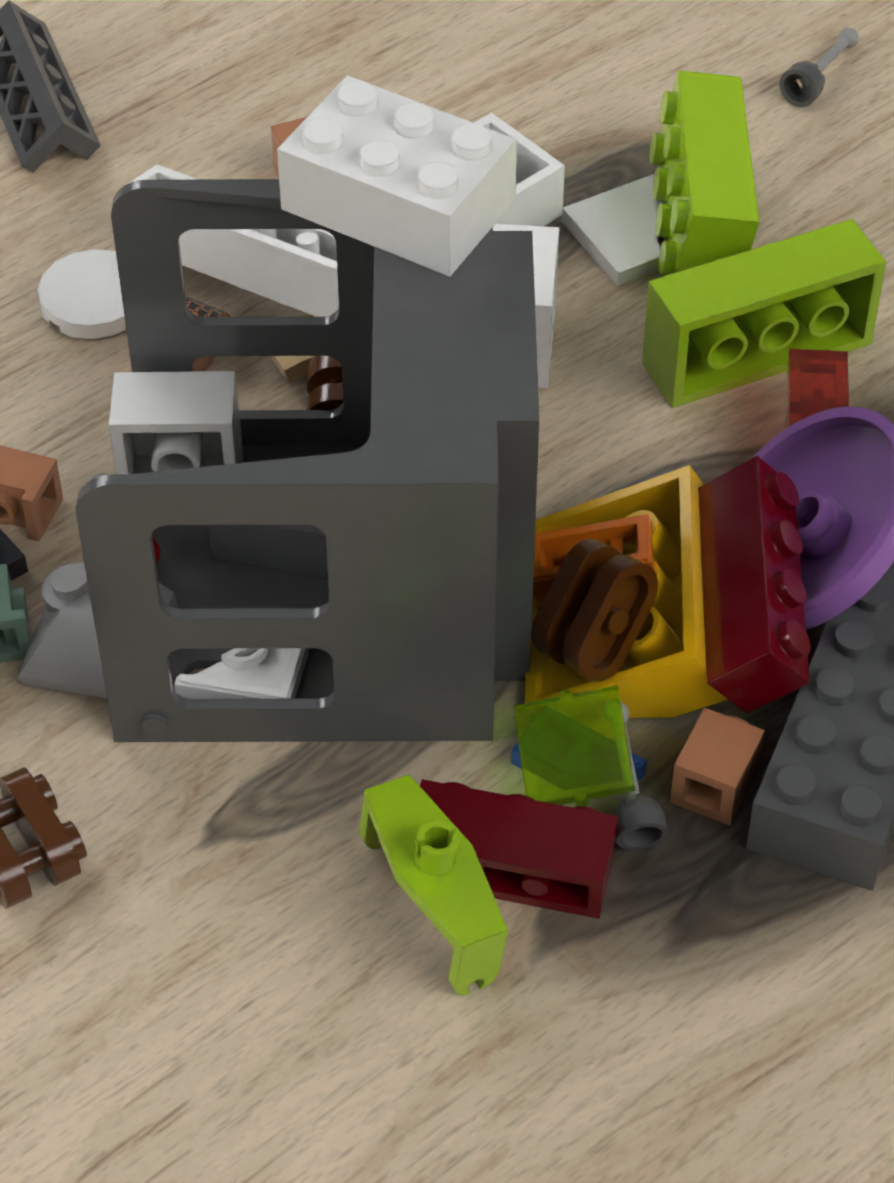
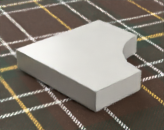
(618, 229)

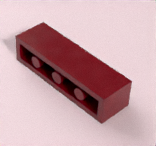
(753, 585)

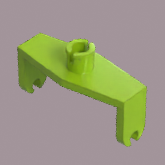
(440, 876)

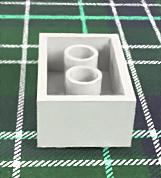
(398, 174)

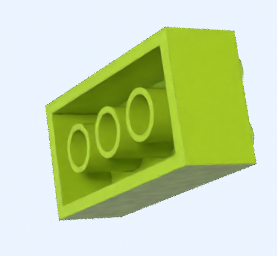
(703, 172)
(745, 311)

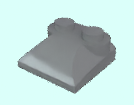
(65, 641)

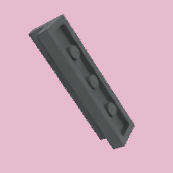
(51, 91)

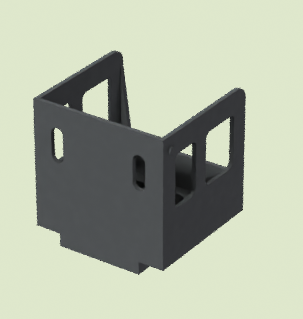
(410, 480)

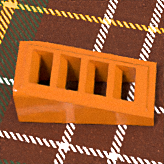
(554, 545)

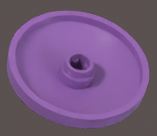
(845, 504)

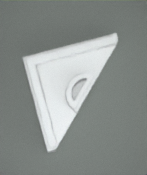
(248, 675)

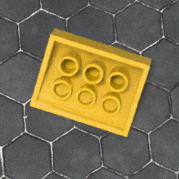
(668, 659)

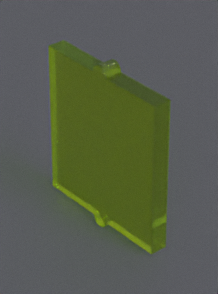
(574, 747)

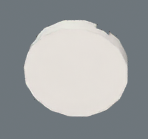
(83, 295)

